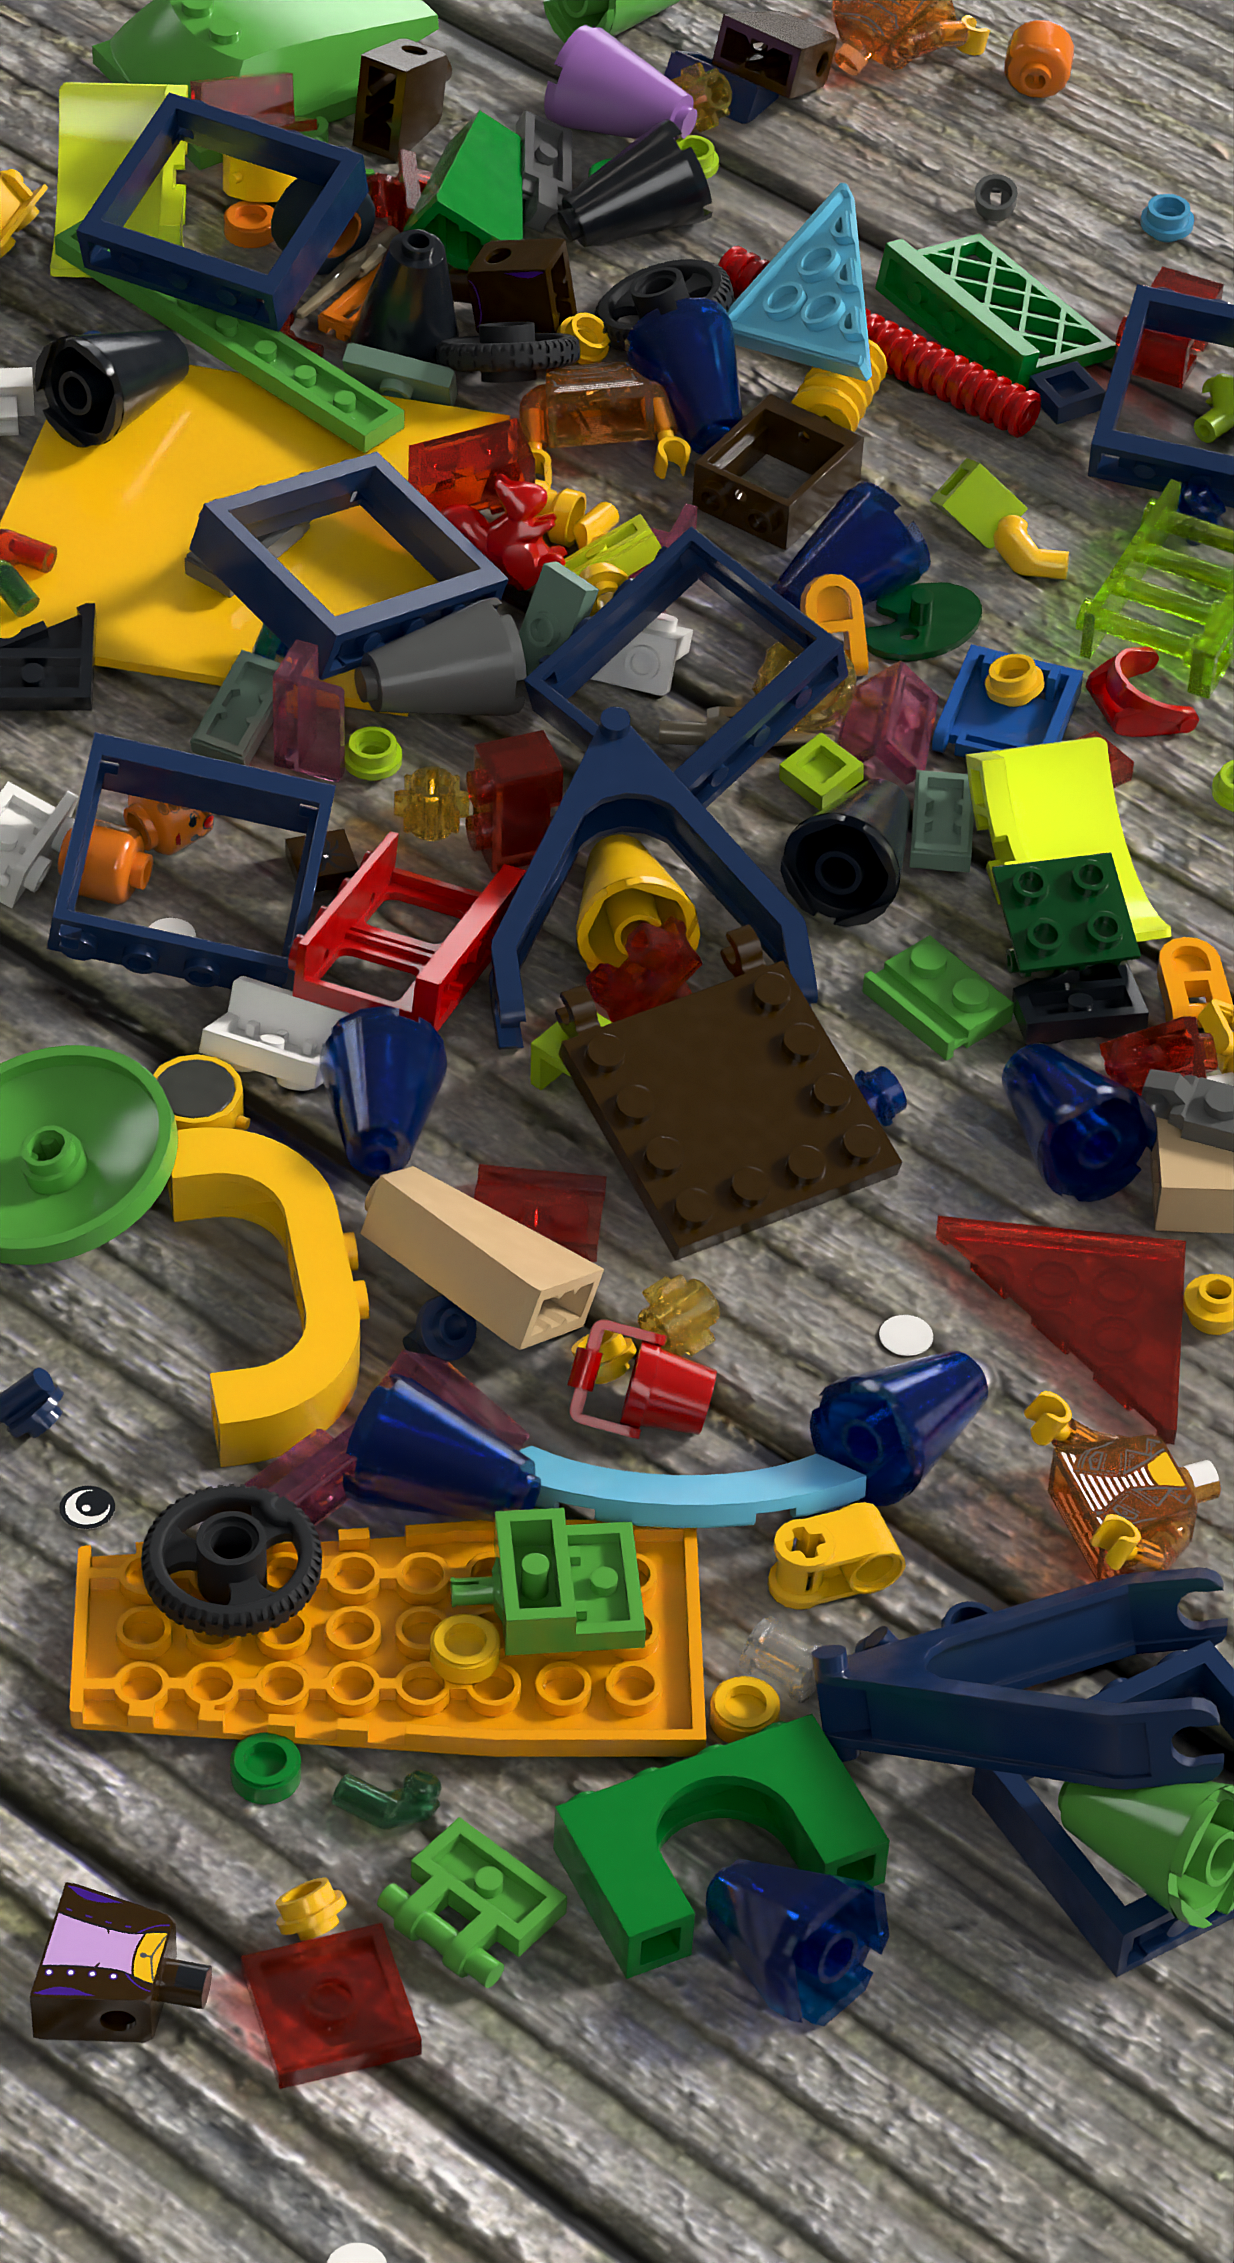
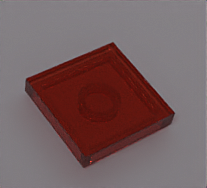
(331, 2005)

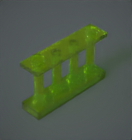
(1204, 654)

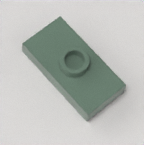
(400, 375)
(554, 612)
(239, 712)
(942, 822)

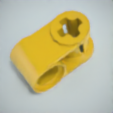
(840, 1551)

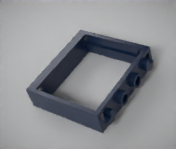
(201, 277)
(1146, 460)
(229, 548)
(639, 602)
(208, 787)
(1118, 1932)

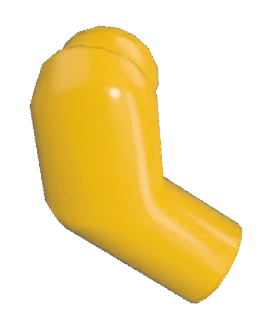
(595, 523)
(1023, 555)

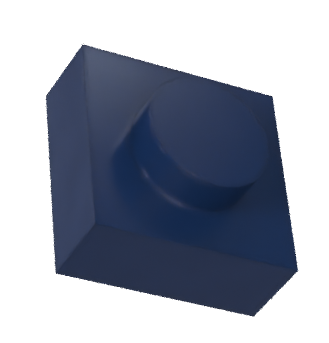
(1067, 392)

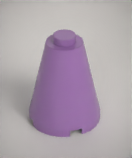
(613, 89)

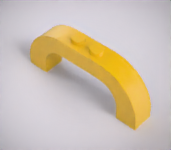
(260, 1180)

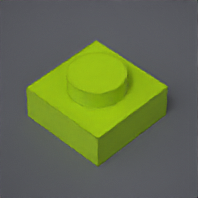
(821, 771)

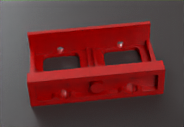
(441, 970)

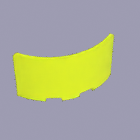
(95, 136)
(1055, 806)

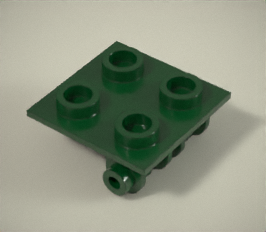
(1064, 914)

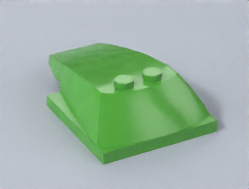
(230, 38)

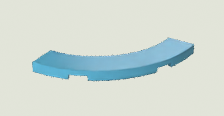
(696, 1500)

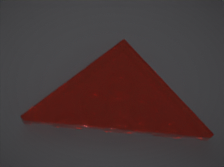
(1092, 1295)

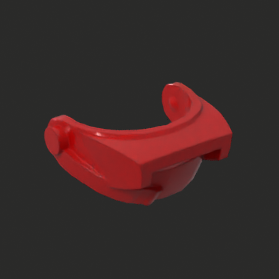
(1129, 709)

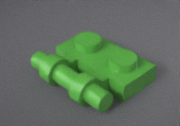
(483, 1885)

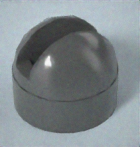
(995, 184)

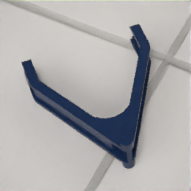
(633, 791)
(961, 1699)

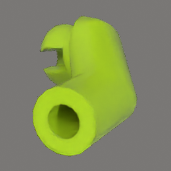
(1221, 416)

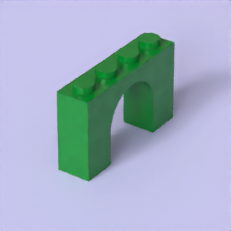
(774, 1779)

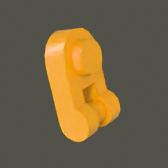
(838, 607)
(1190, 970)

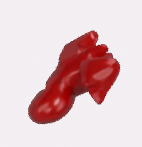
(514, 538)

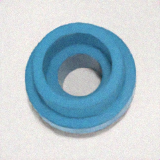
(1167, 218)

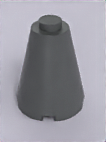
(448, 667)

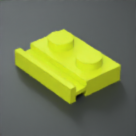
(626, 547)

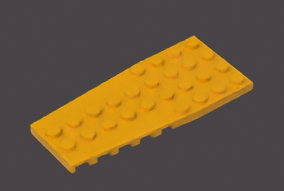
(360, 1662)

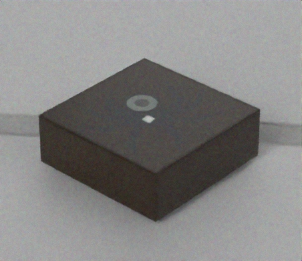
(336, 859)

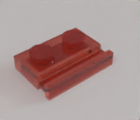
(548, 1202)

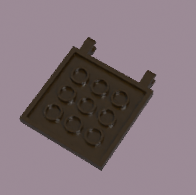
(726, 1103)

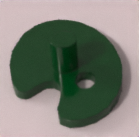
(936, 613)

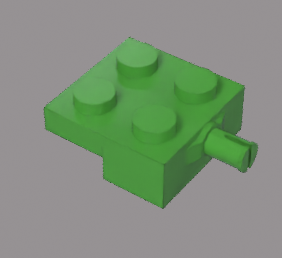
(560, 1584)

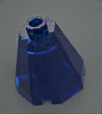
(798, 1935)

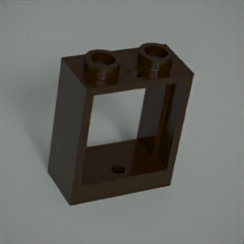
(777, 429)

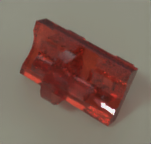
(398, 195)
(651, 975)
(1164, 1047)

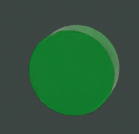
(265, 1768)

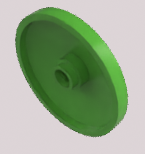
(79, 1150)

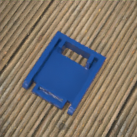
(983, 725)

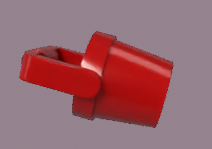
(661, 1392)

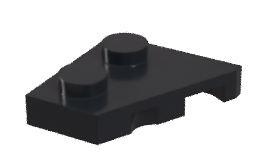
(50, 665)
(1080, 1005)

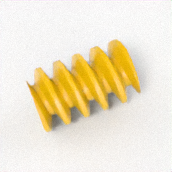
(839, 396)

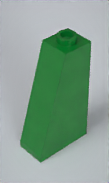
(473, 191)

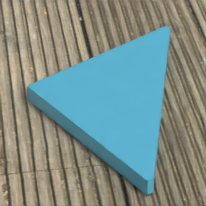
(811, 296)

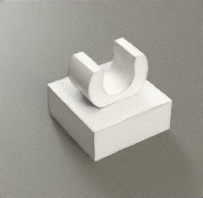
(15, 398)

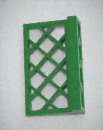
(982, 331)

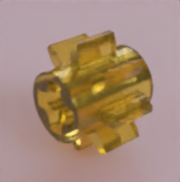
(709, 92)
(431, 803)
(681, 1313)

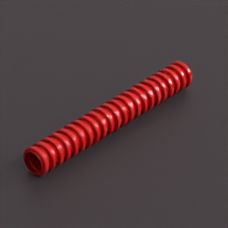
(925, 362)

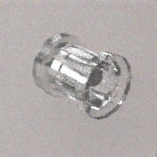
(780, 1658)

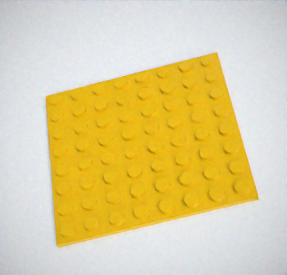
(133, 504)

